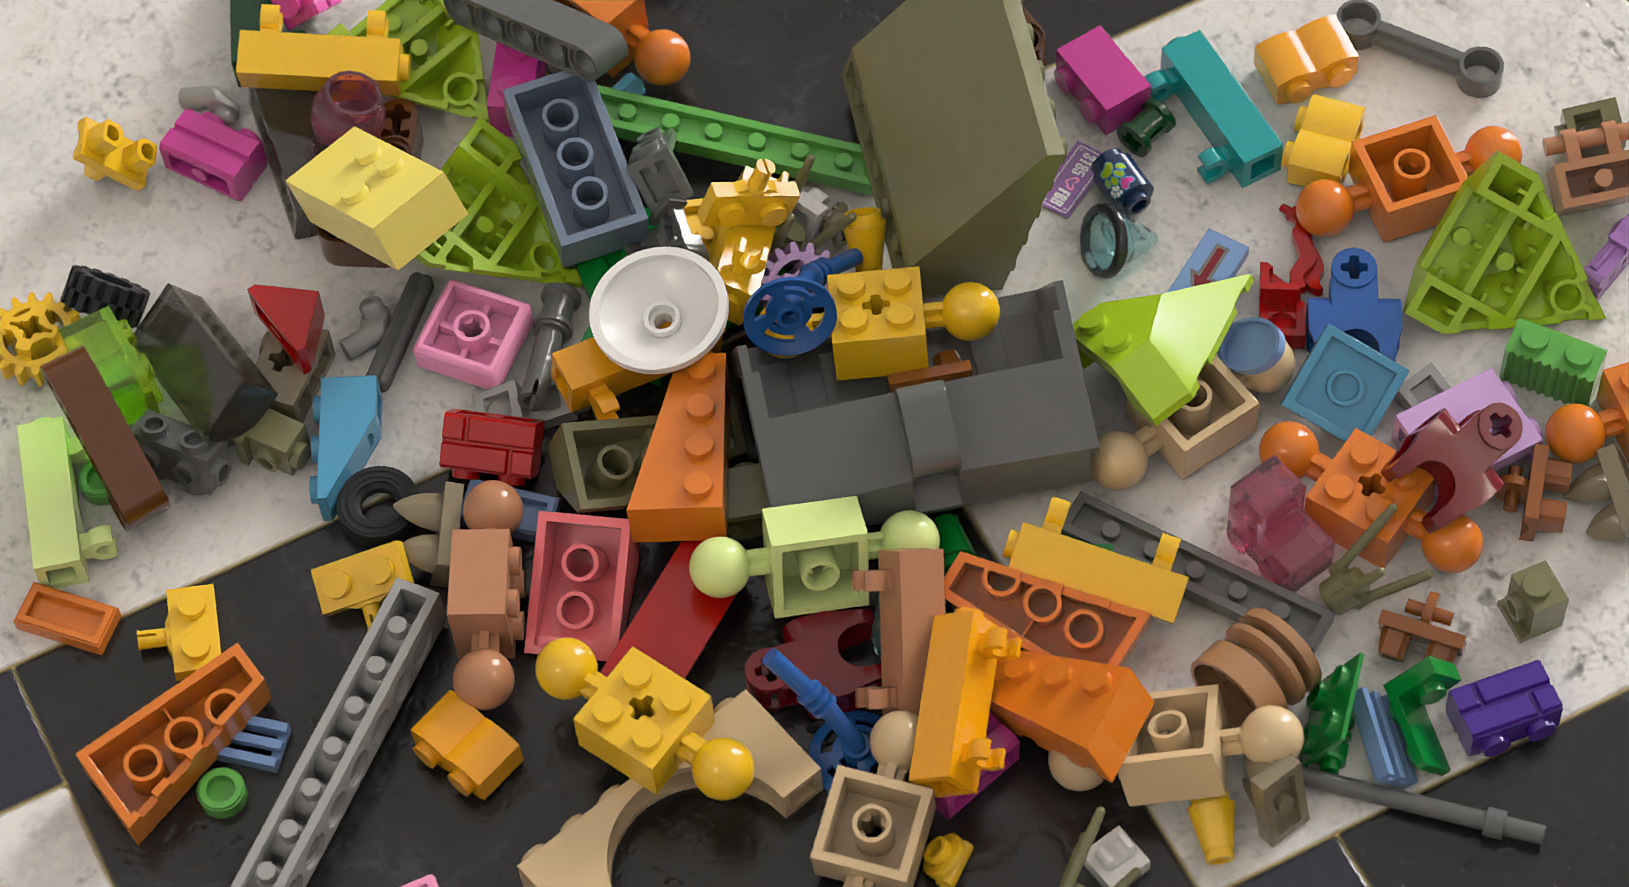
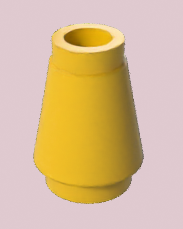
(868, 236)
(1214, 827)

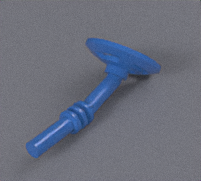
(793, 311)
(852, 742)

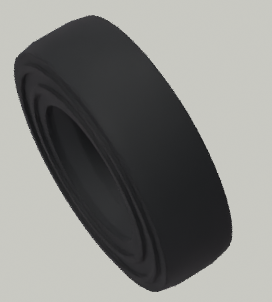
(360, 487)

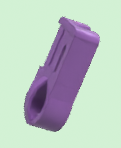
(1610, 259)

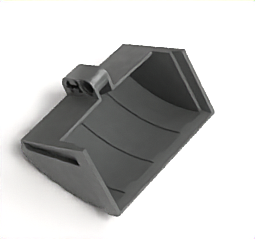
(934, 444)

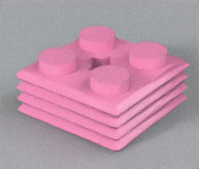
(450, 340)

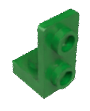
(1408, 693)

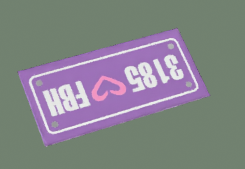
(1072, 180)

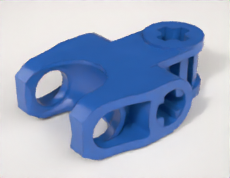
(1355, 305)

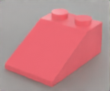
(581, 581)

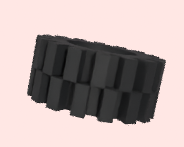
(93, 290)

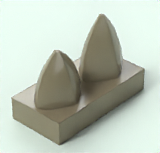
(1601, 483)
(438, 514)
(1277, 796)

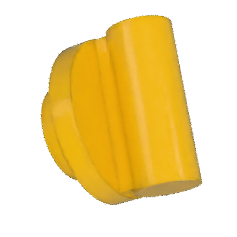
(946, 859)

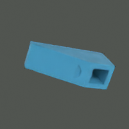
(348, 435)

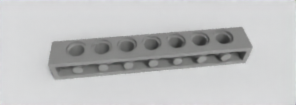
(345, 739)

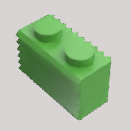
(1552, 363)

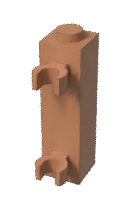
(910, 596)

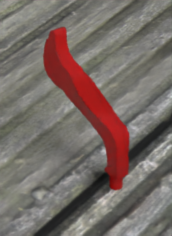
(1309, 267)

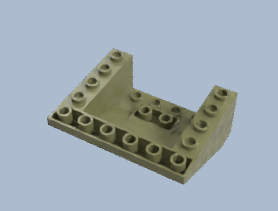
(955, 136)

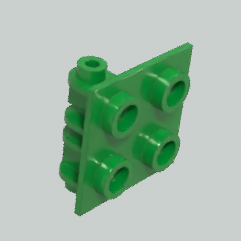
(1331, 718)

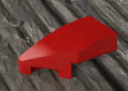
(1282, 305)

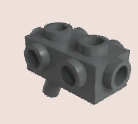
(181, 454)

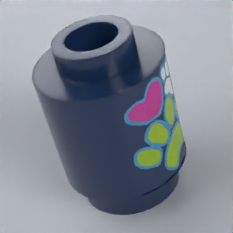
(1122, 182)

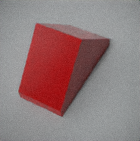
(292, 318)

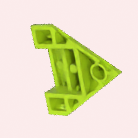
(443, 57)
(504, 221)
(1499, 258)
(1160, 341)

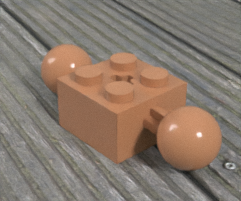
(486, 595)

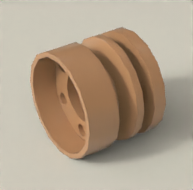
(1258, 665)

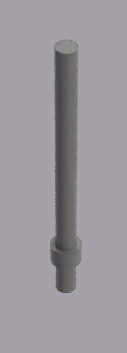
(1493, 821)

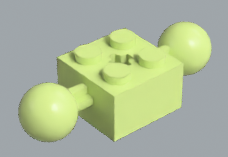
(808, 555)

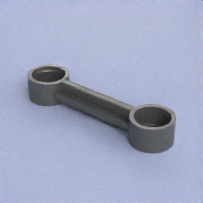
(1423, 49)

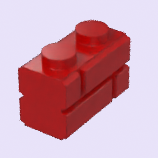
(491, 445)

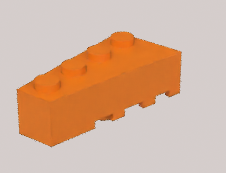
(686, 464)
(1045, 613)
(1072, 707)
(173, 740)

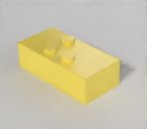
(377, 197)

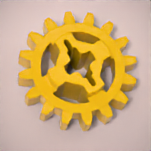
(32, 335)

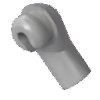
(212, 99)

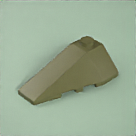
(601, 459)

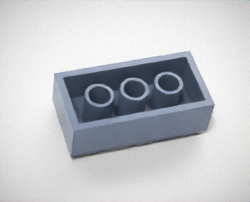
(575, 166)

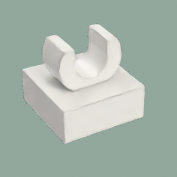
(810, 211)
(1114, 858)

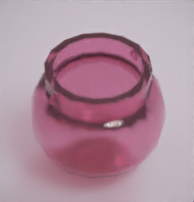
(347, 102)

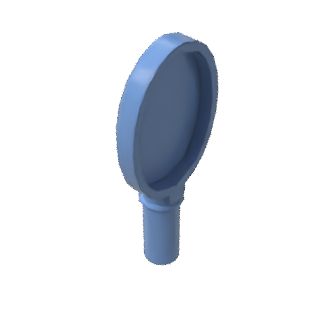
(1252, 346)

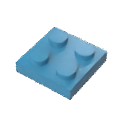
(1344, 385)

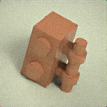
(1590, 181)

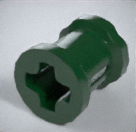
(1146, 127)

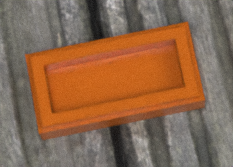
(67, 618)

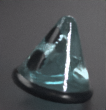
(1112, 240)

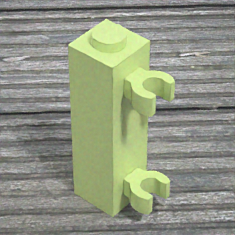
(54, 505)

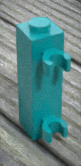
(1220, 109)

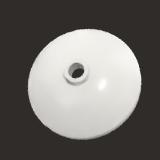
(652, 290)

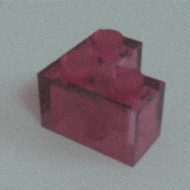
(1274, 529)

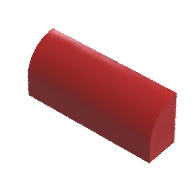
(673, 619)

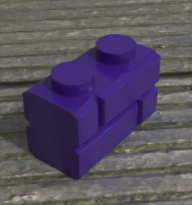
(1504, 709)

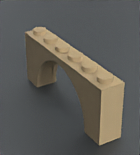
(588, 841)

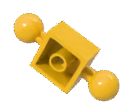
(885, 320)
(644, 720)

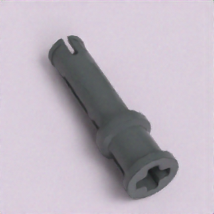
(551, 330)

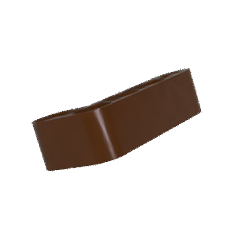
(401, 118)
(106, 438)

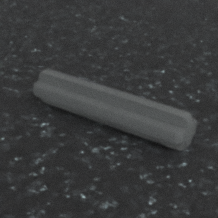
(401, 329)

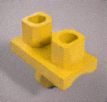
(110, 154)

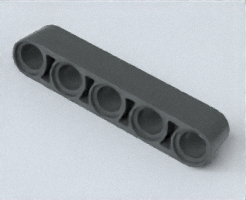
(545, 32)

